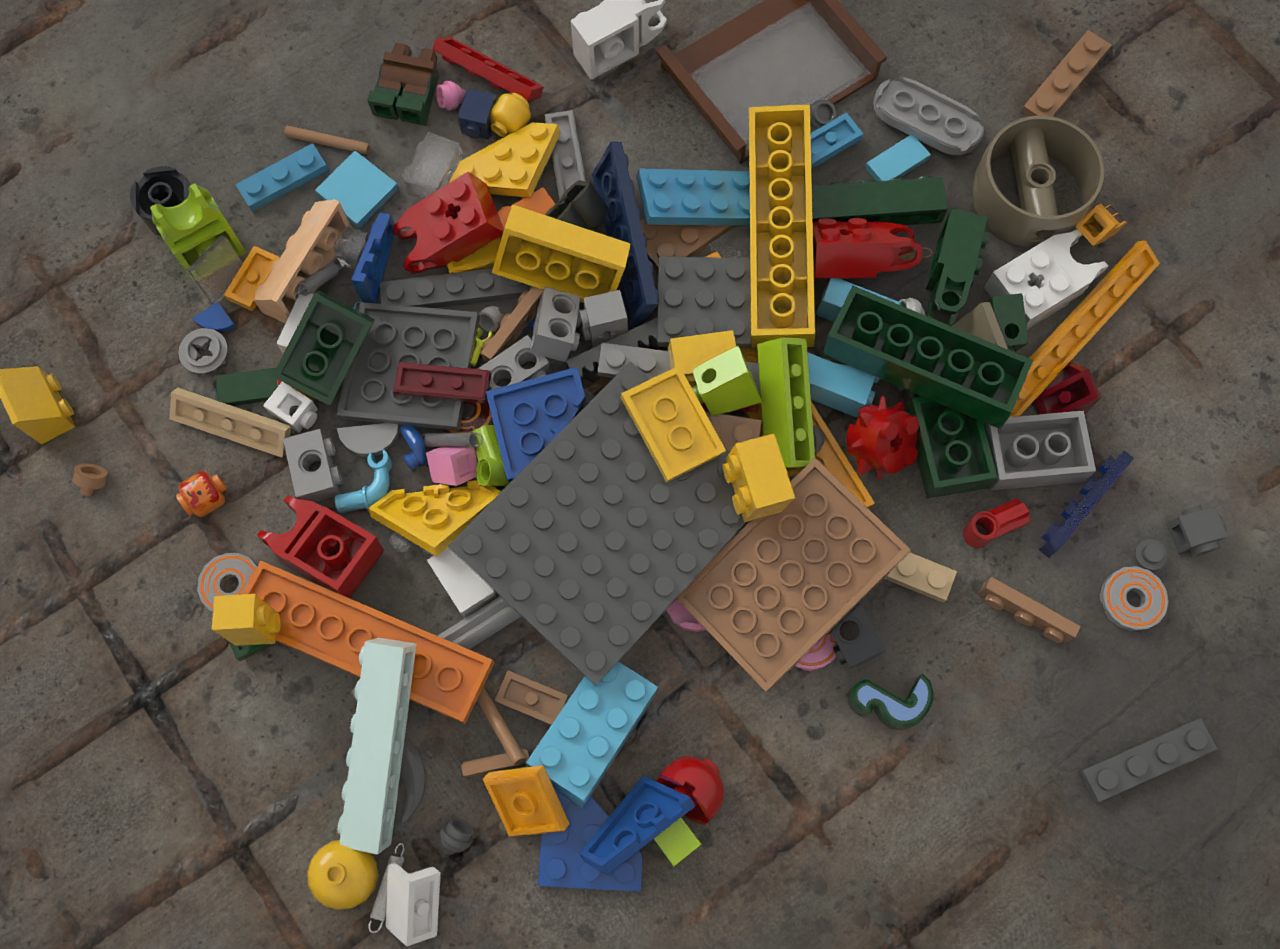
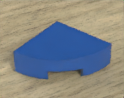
(215, 318)

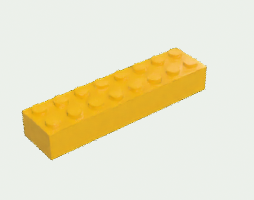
(781, 224)

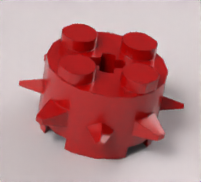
(883, 438)

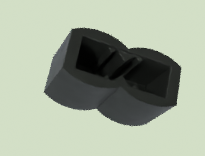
(580, 206)

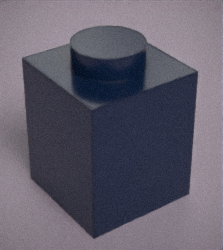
(476, 113)

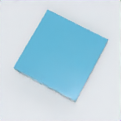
(358, 187)

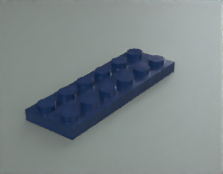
(623, 223)

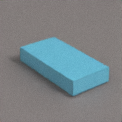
(898, 160)

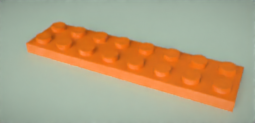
(336, 629)

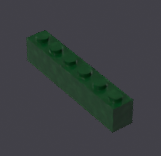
(882, 201)

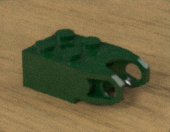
(956, 262)

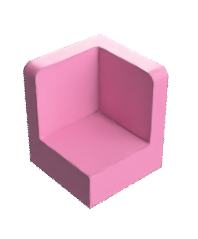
(452, 465)

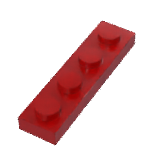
(482, 65)

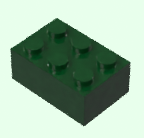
(951, 450)

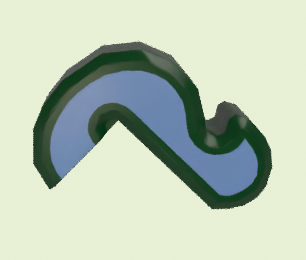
(889, 708)

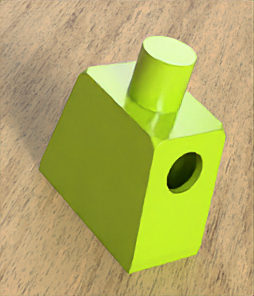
(725, 383)

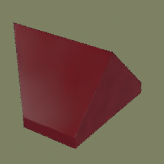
(1069, 391)

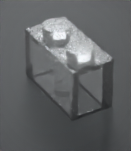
(432, 166)

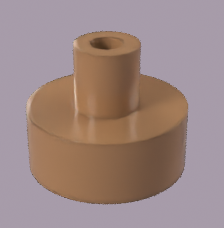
(89, 478)

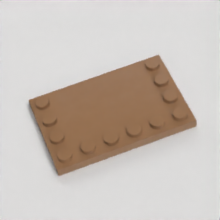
(792, 576)

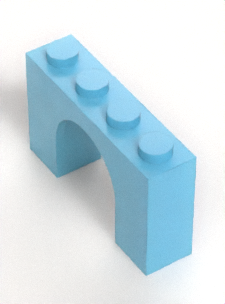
(833, 383)

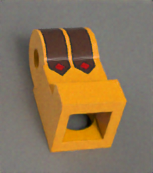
(1101, 224)

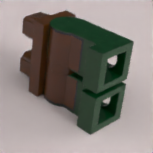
(405, 85)

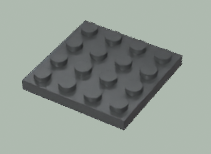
(410, 337)

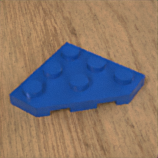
(533, 414)
(564, 867)

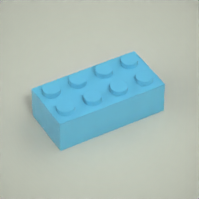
(592, 731)

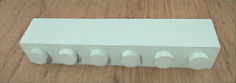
(376, 744)

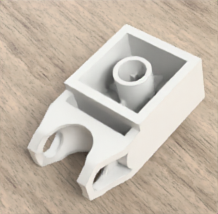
(613, 33)
(1045, 277)

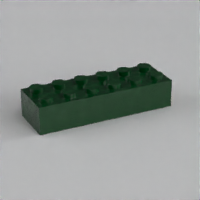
(927, 357)

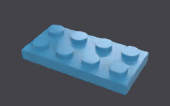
(695, 197)

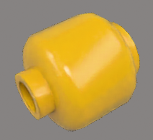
(509, 114)

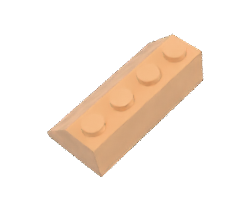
(304, 255)

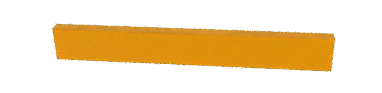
(1085, 322)

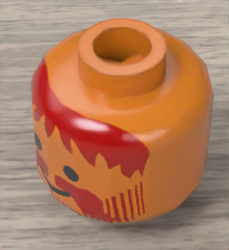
(201, 493)

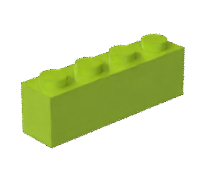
(787, 399)

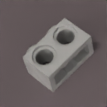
(556, 325)
(510, 362)

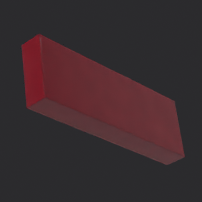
(442, 382)

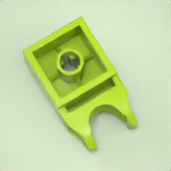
(193, 226)

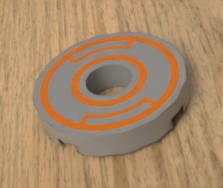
(220, 569)
(1149, 588)

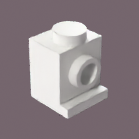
(285, 402)

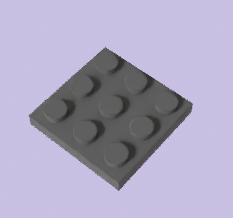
(704, 298)

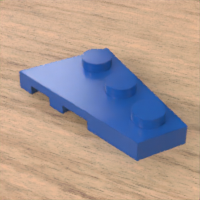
(374, 259)
(634, 823)

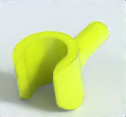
(478, 346)

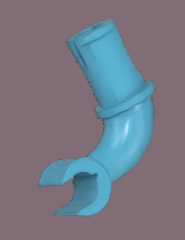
(369, 494)

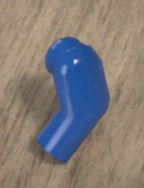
(416, 444)

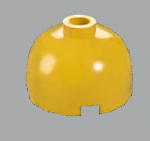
(342, 876)

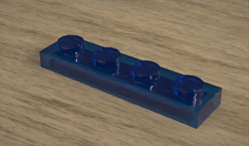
(1077, 512)

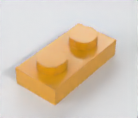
(249, 277)

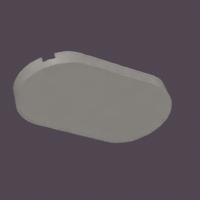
(928, 116)

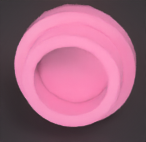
(449, 95)

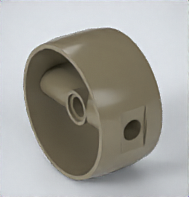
(1031, 143)

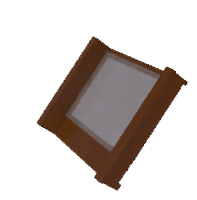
(773, 58)

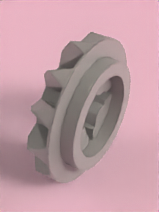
(202, 339)

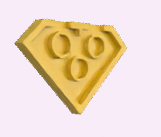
(514, 162)
(433, 515)

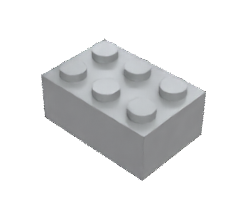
(1041, 450)

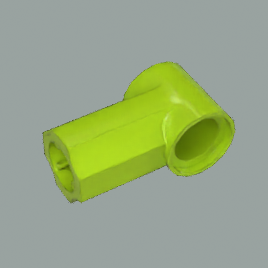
(490, 466)

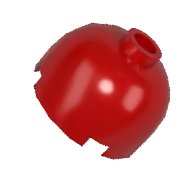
(700, 782)

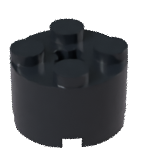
(158, 186)

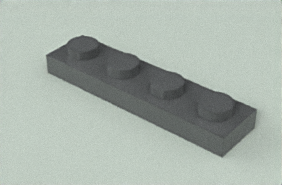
(1147, 760)

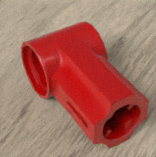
(996, 522)

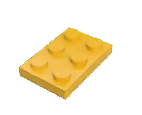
(672, 423)

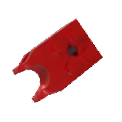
(449, 224)
(860, 248)
(314, 542)

